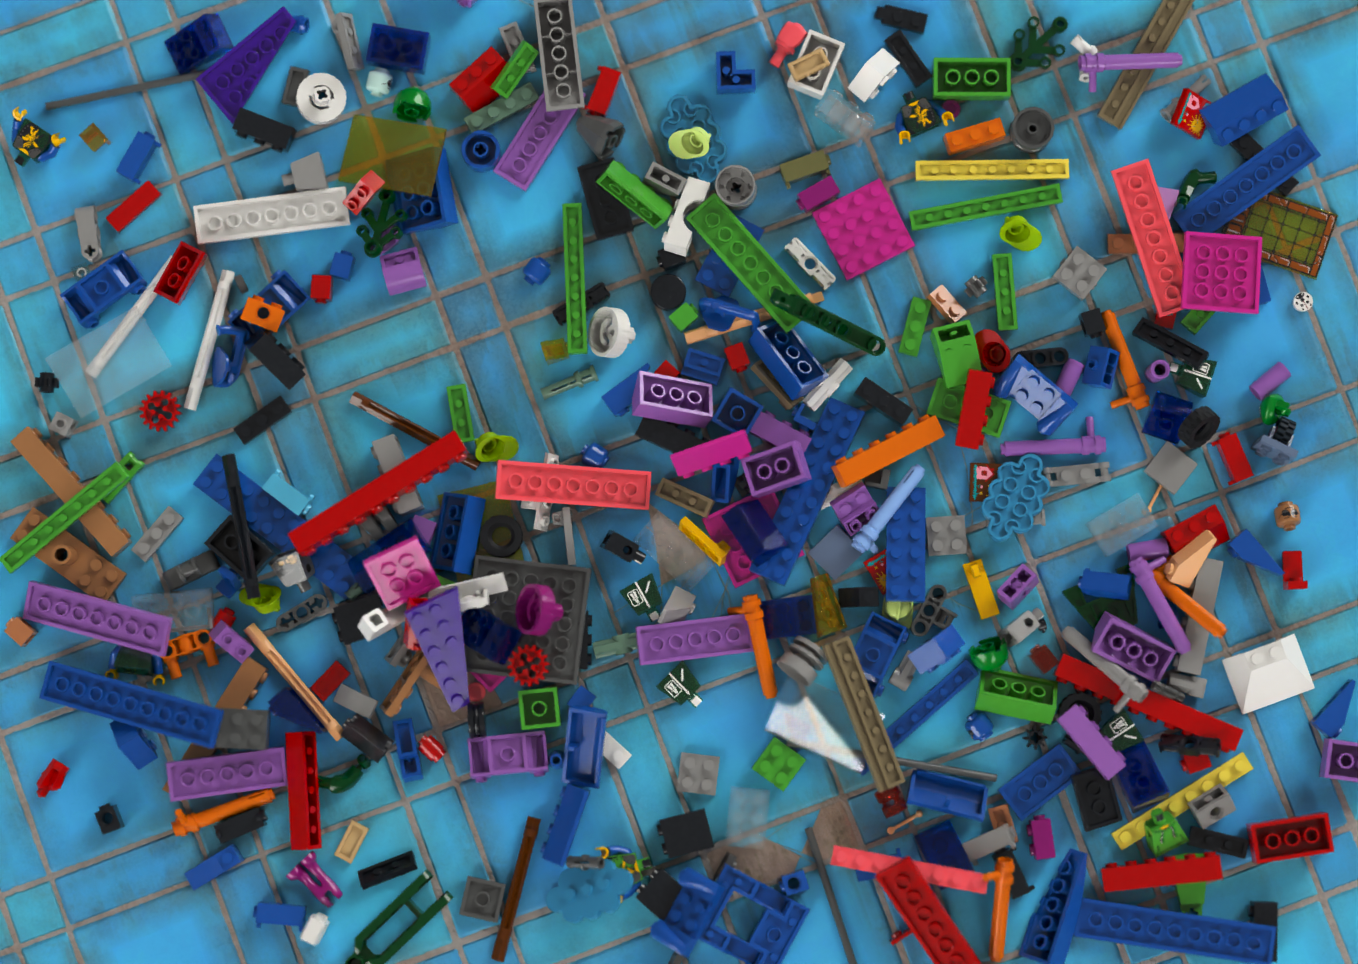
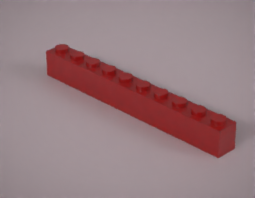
(378, 493)
(1153, 706)

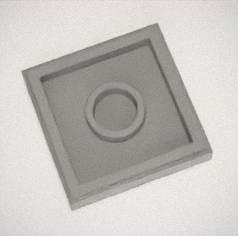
(1170, 467)

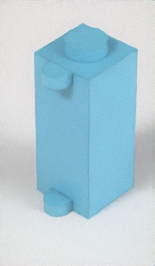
(288, 494)

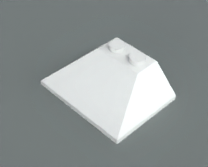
(1268, 674)

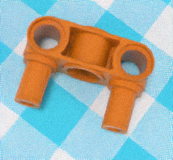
(186, 645)

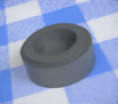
(241, 284)

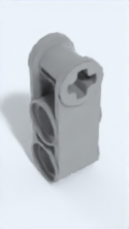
(89, 232)

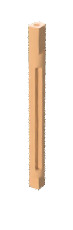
(702, 333)
(294, 681)

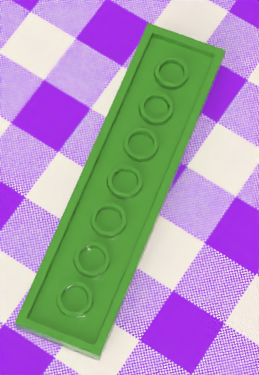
(744, 257)

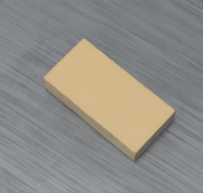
(808, 64)
(351, 841)

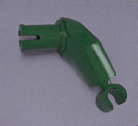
(1190, 182)
(345, 781)

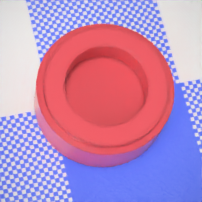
(476, 691)

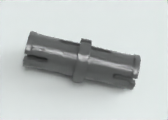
(594, 862)

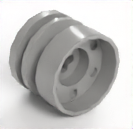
(742, 178)
(803, 661)

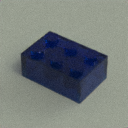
(398, 49)

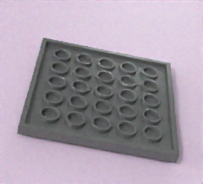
(565, 636)

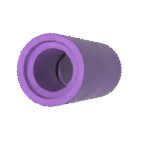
(1162, 366)
(1069, 375)
(1269, 381)
(1147, 549)

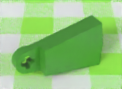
(1190, 894)

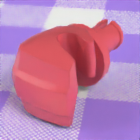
(787, 40)

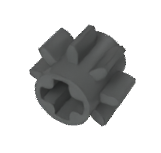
(976, 286)

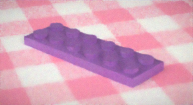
(533, 144)
(693, 639)
(226, 773)

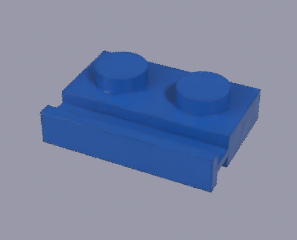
(703, 366)

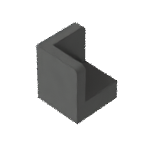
(878, 479)

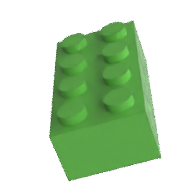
(971, 79)

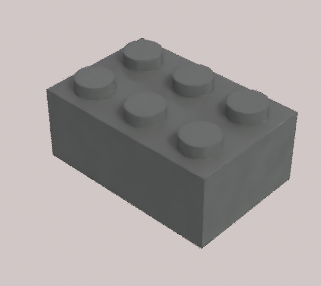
(244, 729)

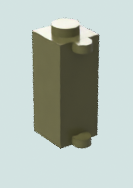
(805, 167)

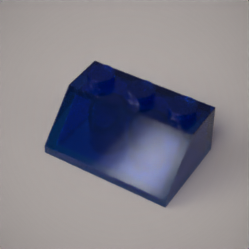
(755, 531)

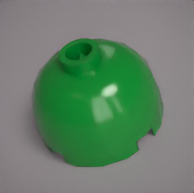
(412, 105)
(990, 654)

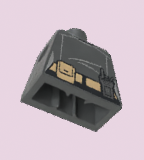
(293, 569)

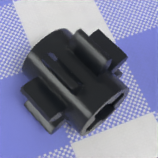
(46, 382)
(1038, 741)

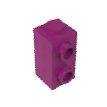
(817, 194)
(1042, 837)

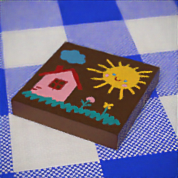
(980, 477)

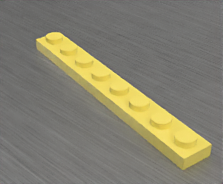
(992, 170)
(1177, 803)

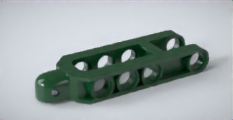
(827, 321)
(364, 955)

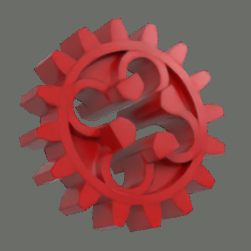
(158, 400)
(525, 676)

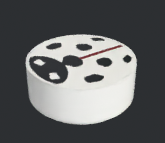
(1302, 301)

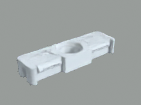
(819, 272)

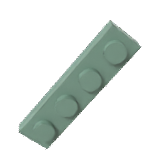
(502, 108)

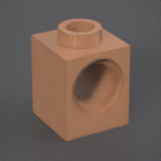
(20, 631)

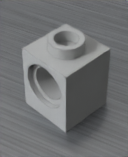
(63, 424)

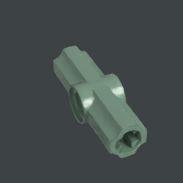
(616, 645)

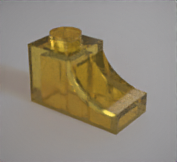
(555, 350)

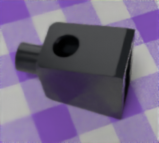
(615, 544)

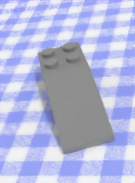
(559, 54)

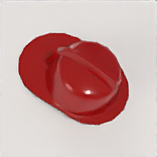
(992, 350)

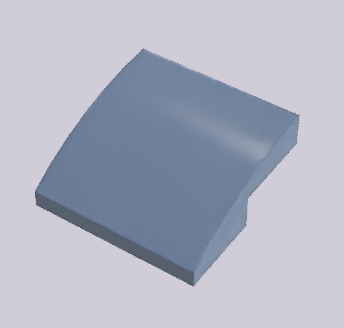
(835, 552)

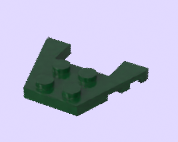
(1094, 609)

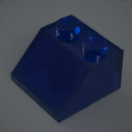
(1166, 416)

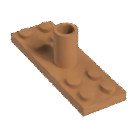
(83, 565)
(402, 688)

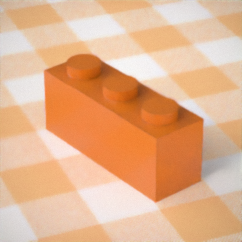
(974, 136)

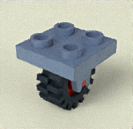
(1277, 442)

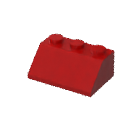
(475, 81)
(180, 273)
(1188, 529)

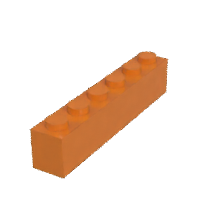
(887, 451)

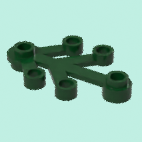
(1035, 46)
(381, 225)

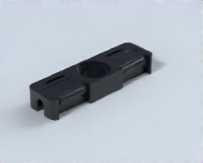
(593, 296)
(1202, 746)

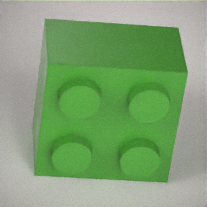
(539, 708)
(778, 763)

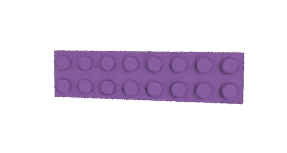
(97, 618)

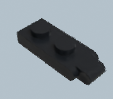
(901, 18)

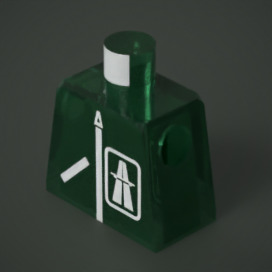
(1193, 380)
(643, 597)
(681, 685)
(1121, 731)

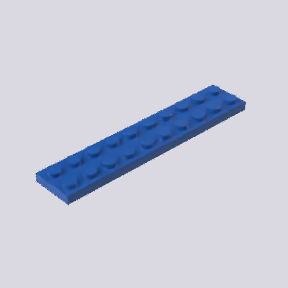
(804, 501)
(274, 522)
(132, 704)
(1175, 931)

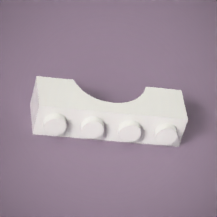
(679, 237)
(382, 620)

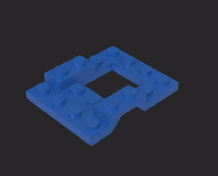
(774, 929)

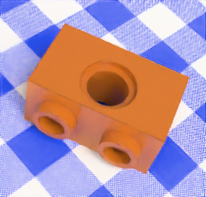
(271, 322)

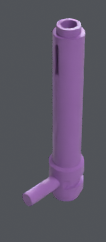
(1100, 62)
(1084, 445)
(1145, 578)

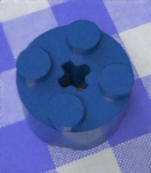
(474, 143)

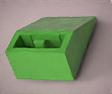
(955, 352)

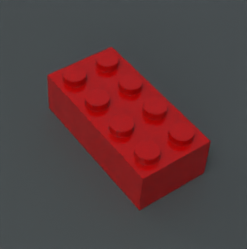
(1290, 837)

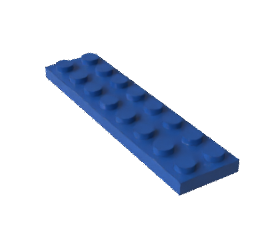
(1248, 183)

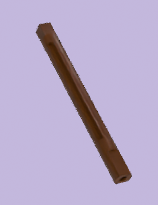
(403, 424)
(505, 928)

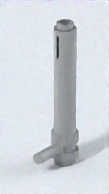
(1128, 683)

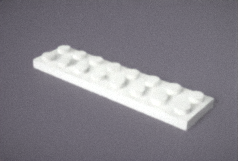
(271, 215)

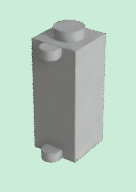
(989, 842)

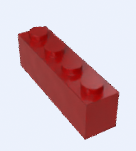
(973, 409)

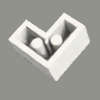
(873, 74)

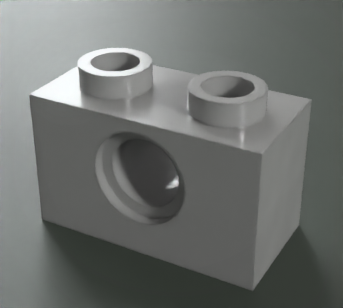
(1211, 806)

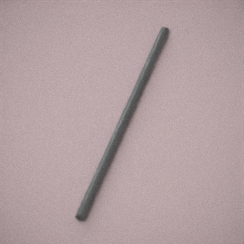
(123, 90)
(937, 768)
(830, 895)

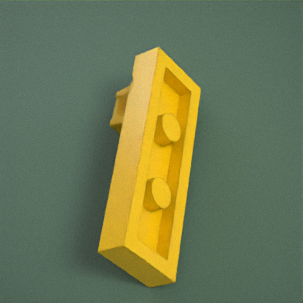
(716, 552)
(980, 589)

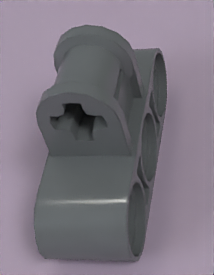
(191, 570)
(938, 616)

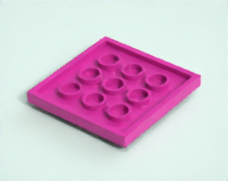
(863, 229)
(1221, 272)
(737, 561)

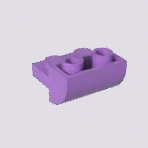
(403, 271)
(854, 508)

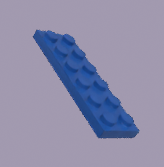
(906, 549)

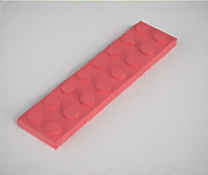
(1151, 234)
(573, 485)

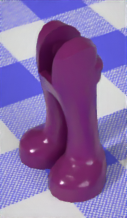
(318, 891)

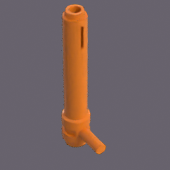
(1135, 387)
(1187, 604)
(754, 616)
(195, 821)
(1003, 879)

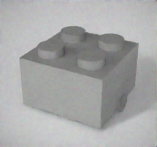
(1079, 273)

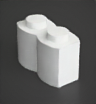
(315, 928)

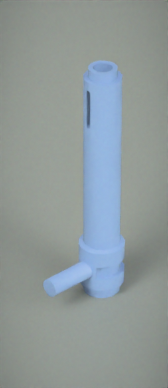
(870, 531)

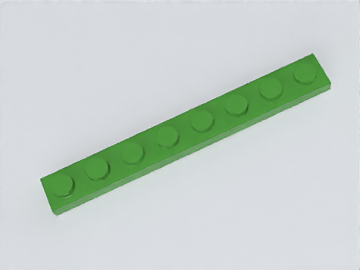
(985, 207)
(575, 278)
(64, 517)

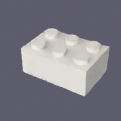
(817, 83)

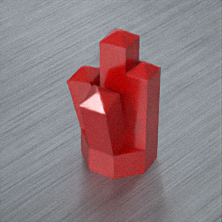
(51, 778)

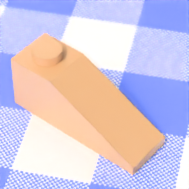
(1188, 561)

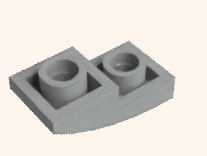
(355, 701)

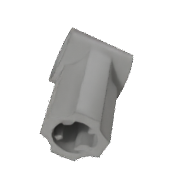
(903, 673)
(1190, 685)

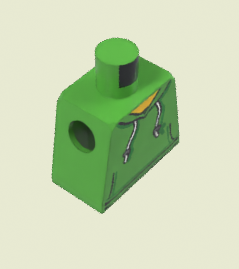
(1163, 832)

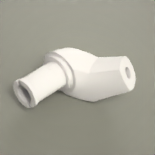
(1083, 47)

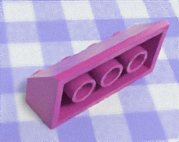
(711, 453)

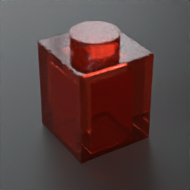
(1042, 658)

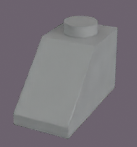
(664, 180)
(678, 606)

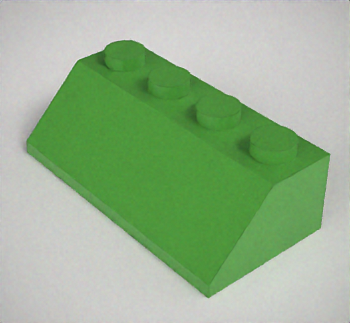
(634, 194)
(1017, 696)

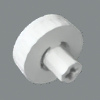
(334, 98)
(610, 332)

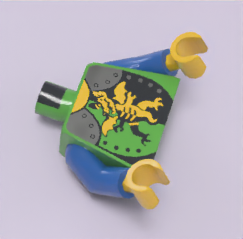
(627, 860)

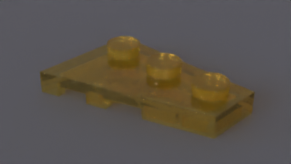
(826, 606)

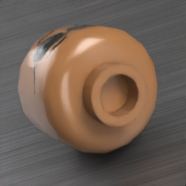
(1287, 515)

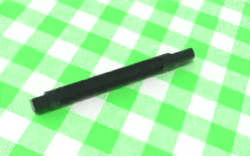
(241, 526)

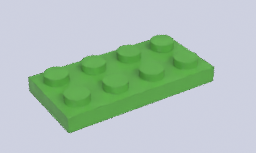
(947, 406)

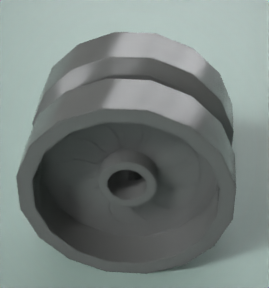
(1030, 141)
(373, 523)

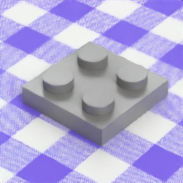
(946, 535)
(698, 773)

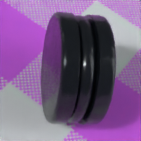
(668, 292)
(476, 720)

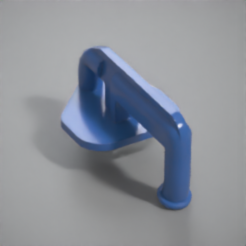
(721, 312)
(222, 364)

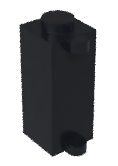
(366, 737)
(241, 825)
(1019, 884)

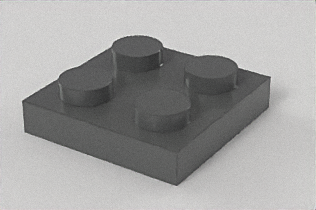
(482, 899)

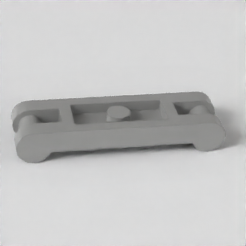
(1077, 474)

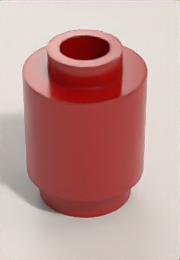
(226, 615)
(431, 748)

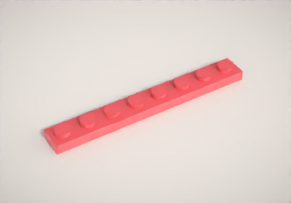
(932, 873)

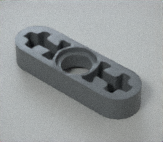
(286, 615)

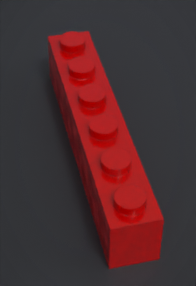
(303, 790)
(1162, 873)

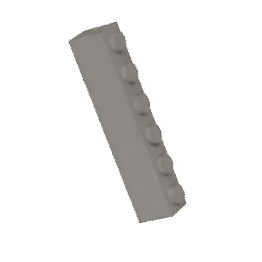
(1204, 592)

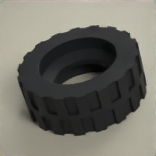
(1198, 427)
(501, 521)
(1083, 699)

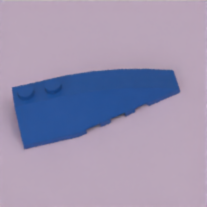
(1056, 918)

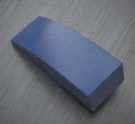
(724, 480)
(408, 750)

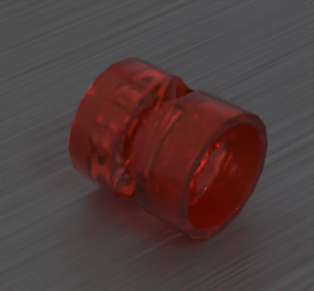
(887, 795)

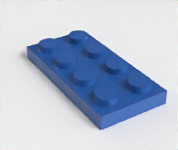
(715, 272)
(1039, 782)

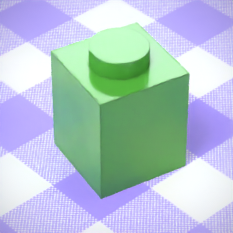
(684, 316)

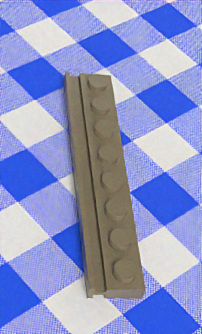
(1133, 81)
(863, 713)

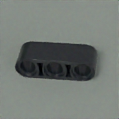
(1048, 355)

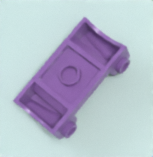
(508, 755)

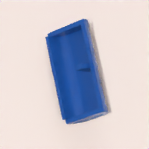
(584, 746)
(947, 794)

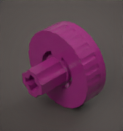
(537, 609)

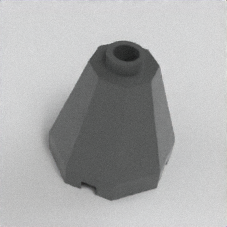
(600, 134)

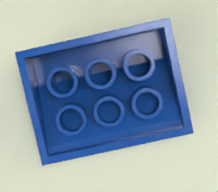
(429, 212)

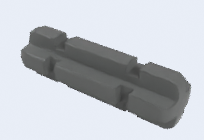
(1167, 691)

